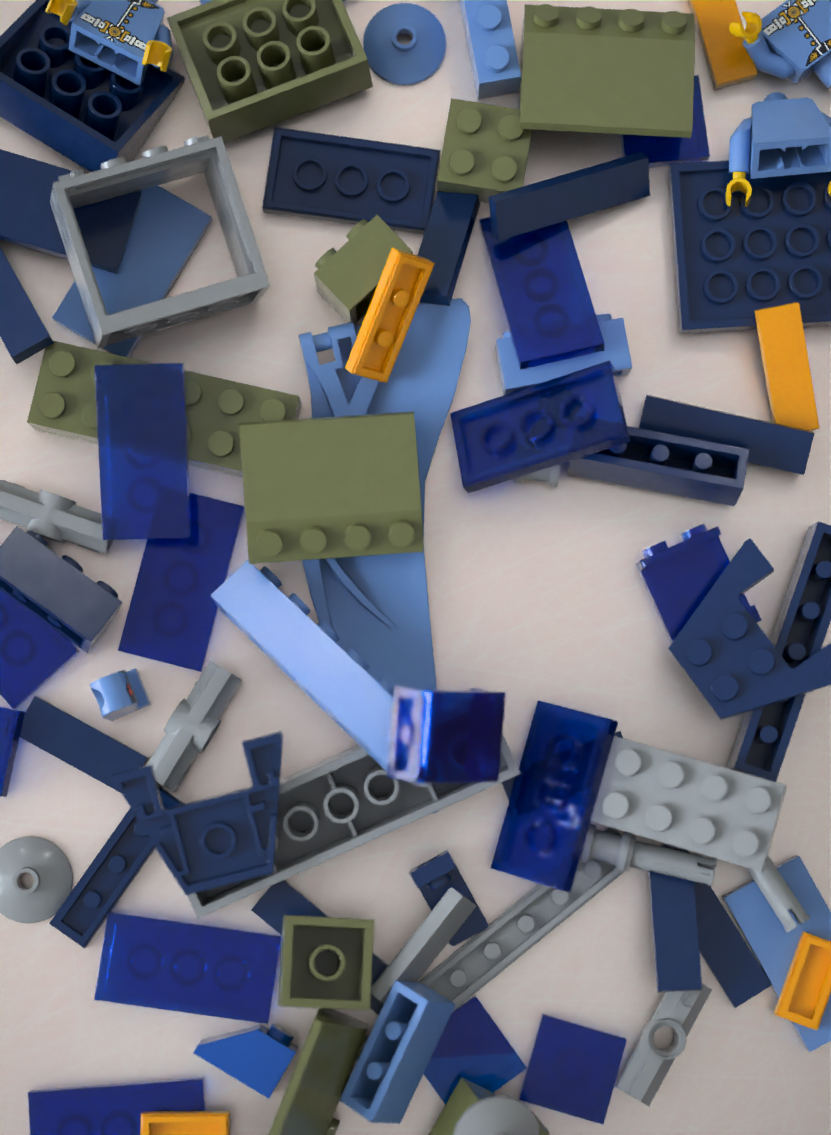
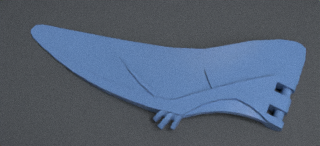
(382, 600)

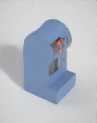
(120, 694)

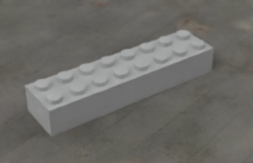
(341, 808)

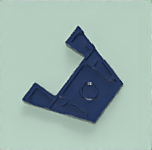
(731, 654)
(218, 836)

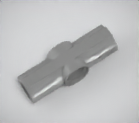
(52, 517)
(193, 725)
(647, 1063)

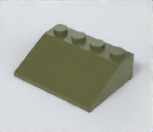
(268, 60)
(607, 71)
(331, 487)
(320, 1075)

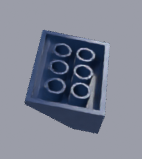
(73, 101)

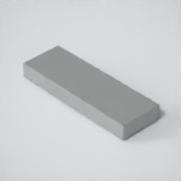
(425, 942)

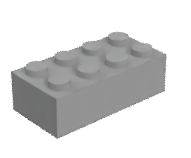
(689, 803)

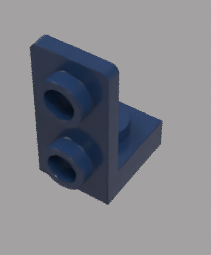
(435, 879)

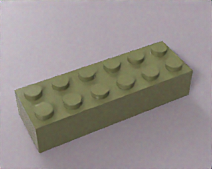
(214, 406)

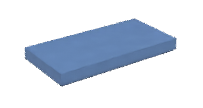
(154, 257)
(772, 944)

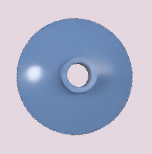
(409, 62)

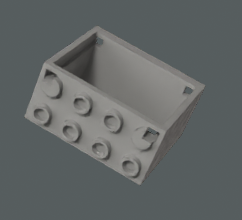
(154, 169)

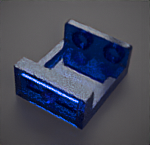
(683, 576)
(446, 735)

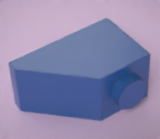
(251, 1055)

